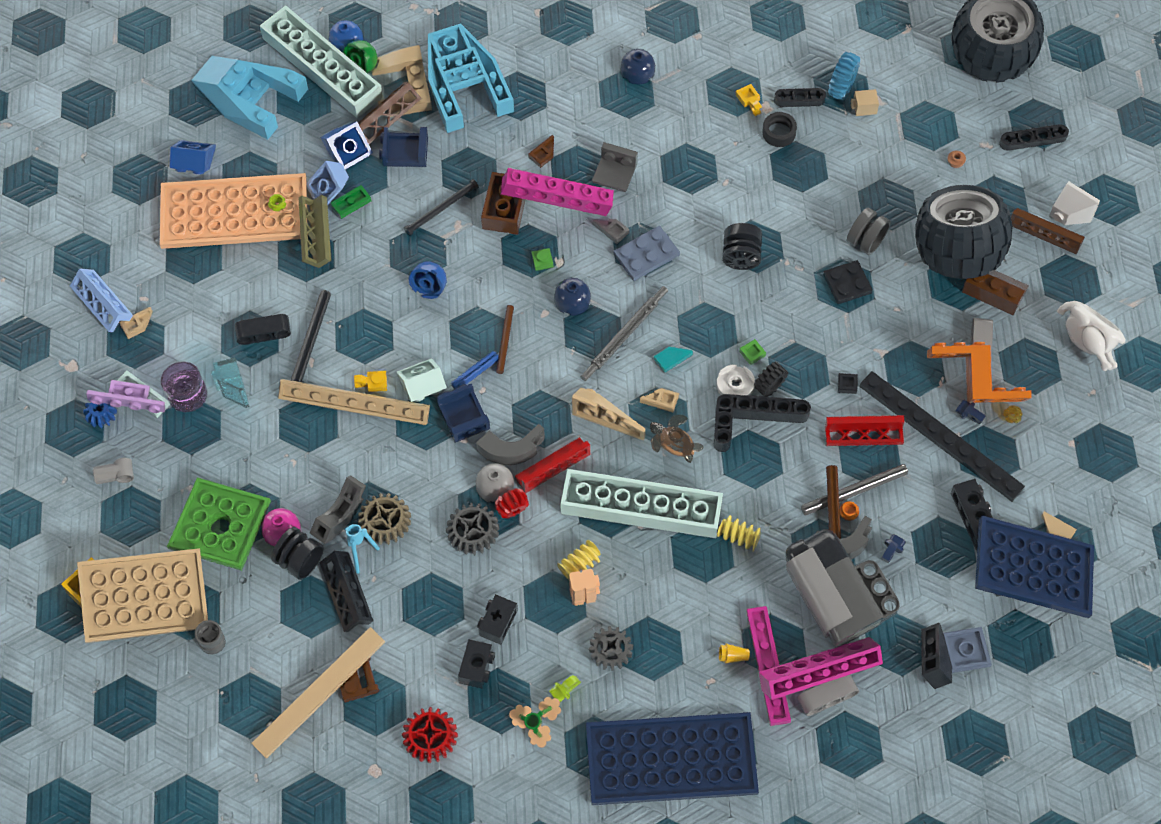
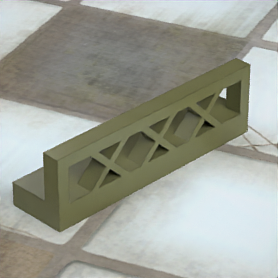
(318, 232)

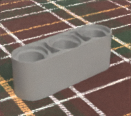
(982, 331)
(827, 695)

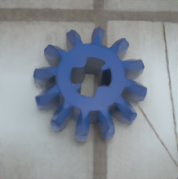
(95, 417)

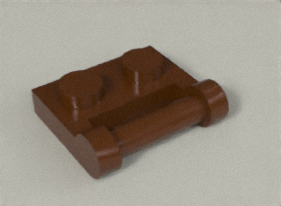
(352, 689)

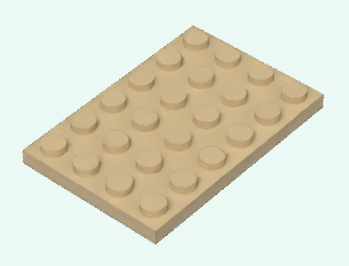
(142, 595)

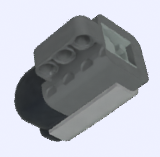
(836, 590)

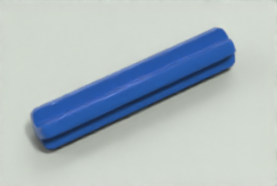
(475, 370)

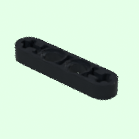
(1035, 140)

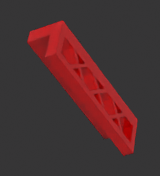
(864, 423)
(553, 464)

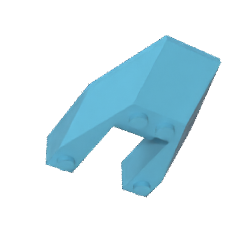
(459, 62)
(238, 85)

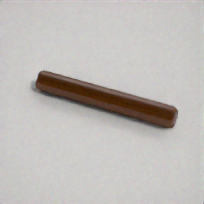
(833, 499)

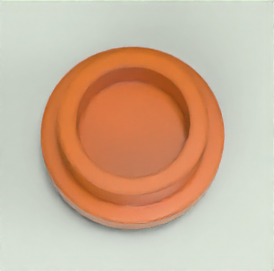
(849, 511)

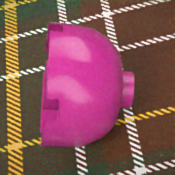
(277, 523)

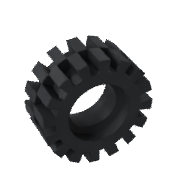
(770, 379)

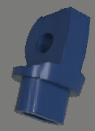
(967, 410)
(894, 544)

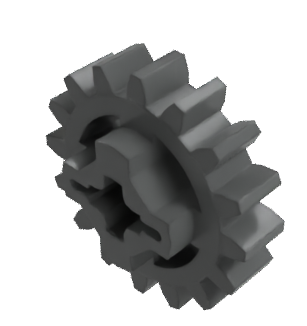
(611, 639)

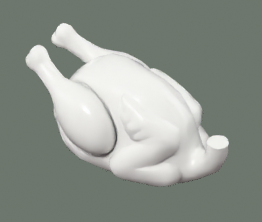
(1092, 332)

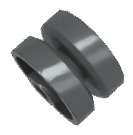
(868, 231)

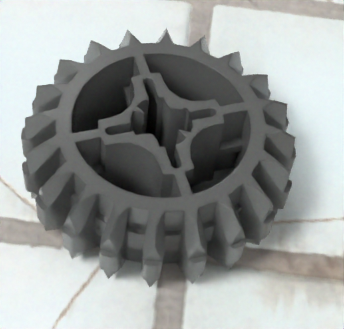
(477, 515)

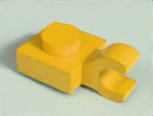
(749, 97)
(374, 381)

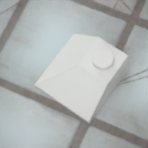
(1074, 206)

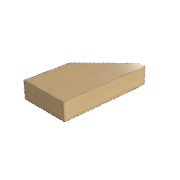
(137, 323)
(661, 399)
(1057, 527)

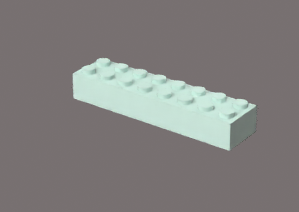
(321, 61)
(641, 503)

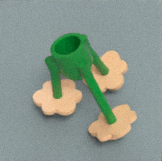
(524, 718)

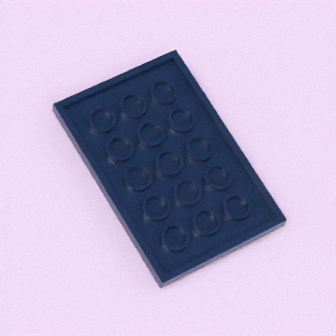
(1035, 567)

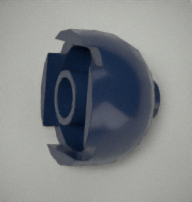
(638, 66)
(572, 296)

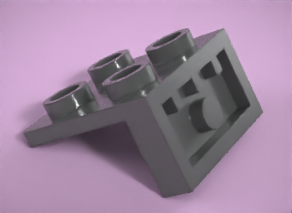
(615, 167)

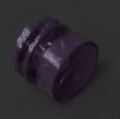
(184, 386)

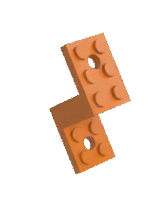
(978, 372)

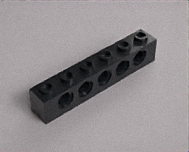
(971, 491)

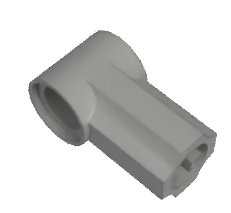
(119, 471)

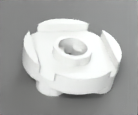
(732, 372)

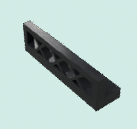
(349, 587)

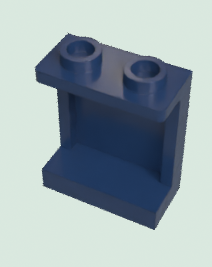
(404, 148)
(462, 412)

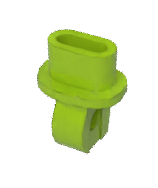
(562, 690)

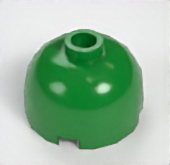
(362, 54)

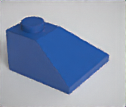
(347, 144)

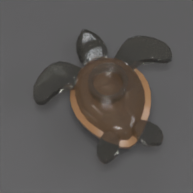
(674, 439)

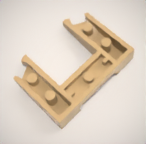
(411, 61)

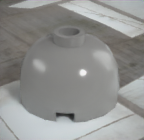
(494, 481)

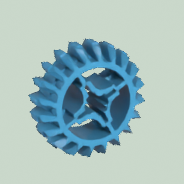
(844, 75)

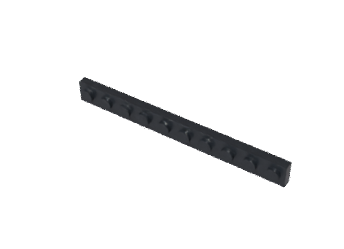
(942, 436)

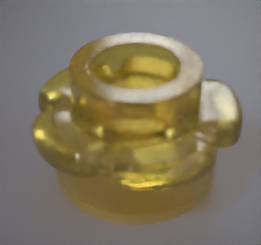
(1013, 410)

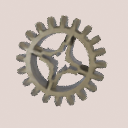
(397, 510)

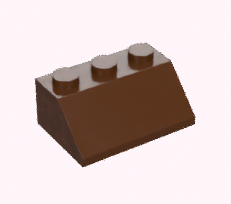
(997, 290)

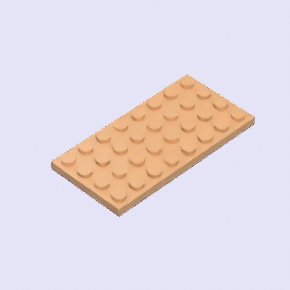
(230, 210)

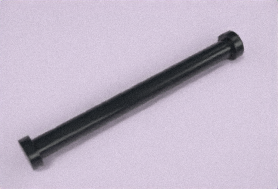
(438, 209)

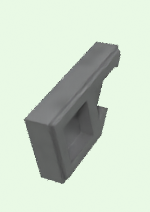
(612, 229)

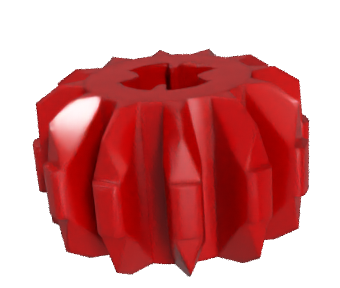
(512, 503)

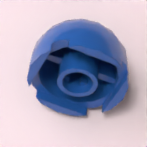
(344, 33)
(428, 279)

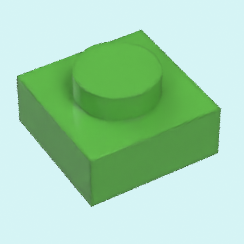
(542, 259)
(752, 352)

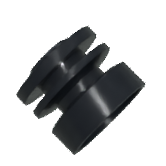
(742, 246)
(297, 553)

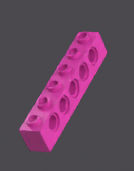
(557, 192)
(820, 668)

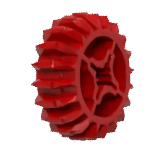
(438, 735)

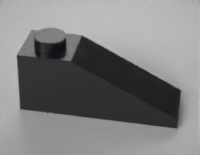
(935, 657)

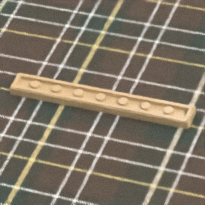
(354, 402)
(318, 692)

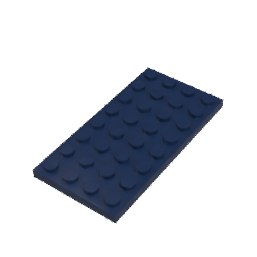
(671, 758)

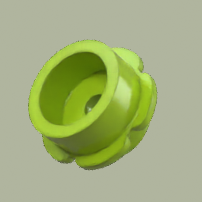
(277, 198)

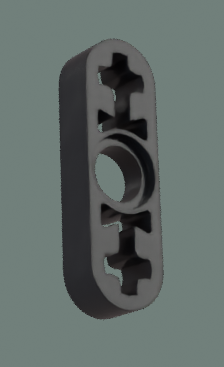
(813, 101)

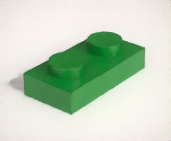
(351, 201)

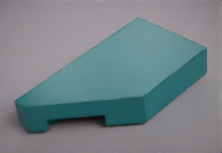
(671, 357)

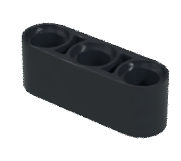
(262, 329)

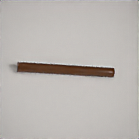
(505, 339)

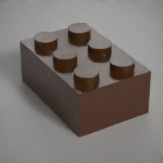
(501, 211)

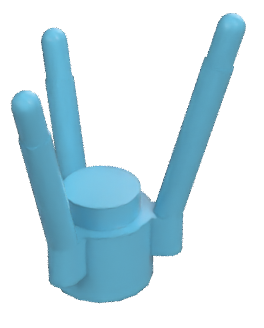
(355, 537)

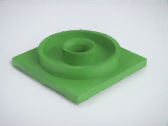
(212, 502)

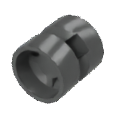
(210, 637)

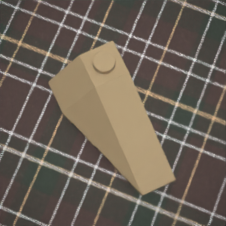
(597, 409)

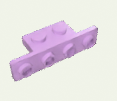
(128, 395)

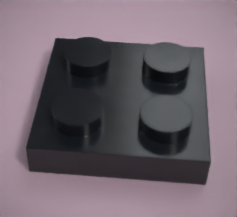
(847, 282)

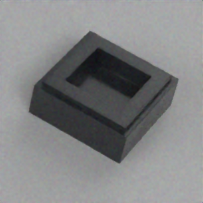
(847, 383)

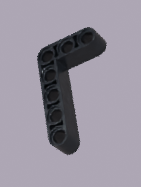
(753, 412)

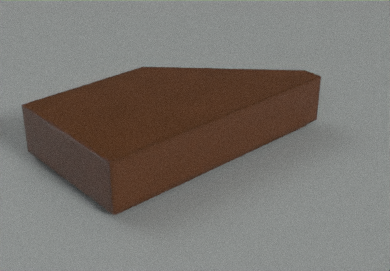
(543, 153)

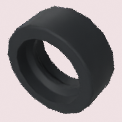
(783, 118)

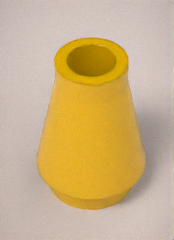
(731, 653)

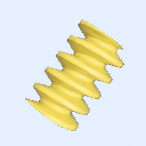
(739, 532)
(580, 559)

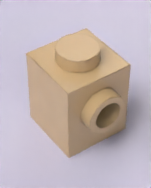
(865, 102)

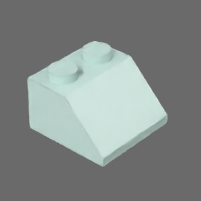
(422, 380)

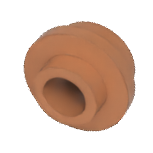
(956, 163)

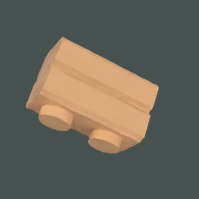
(584, 586)

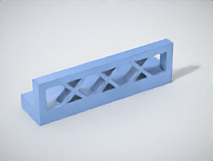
(100, 294)

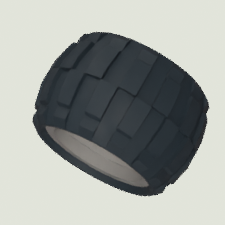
(997, 38)
(963, 231)

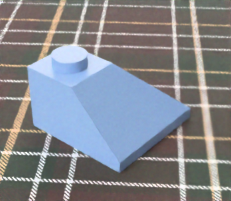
(328, 180)

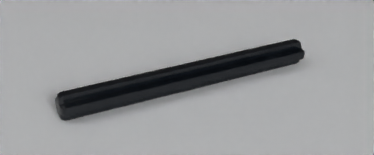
(311, 336)

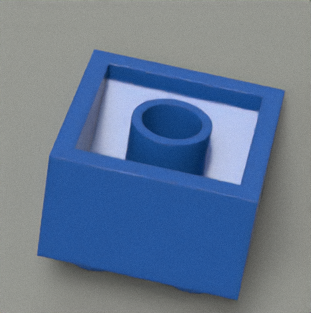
(191, 156)

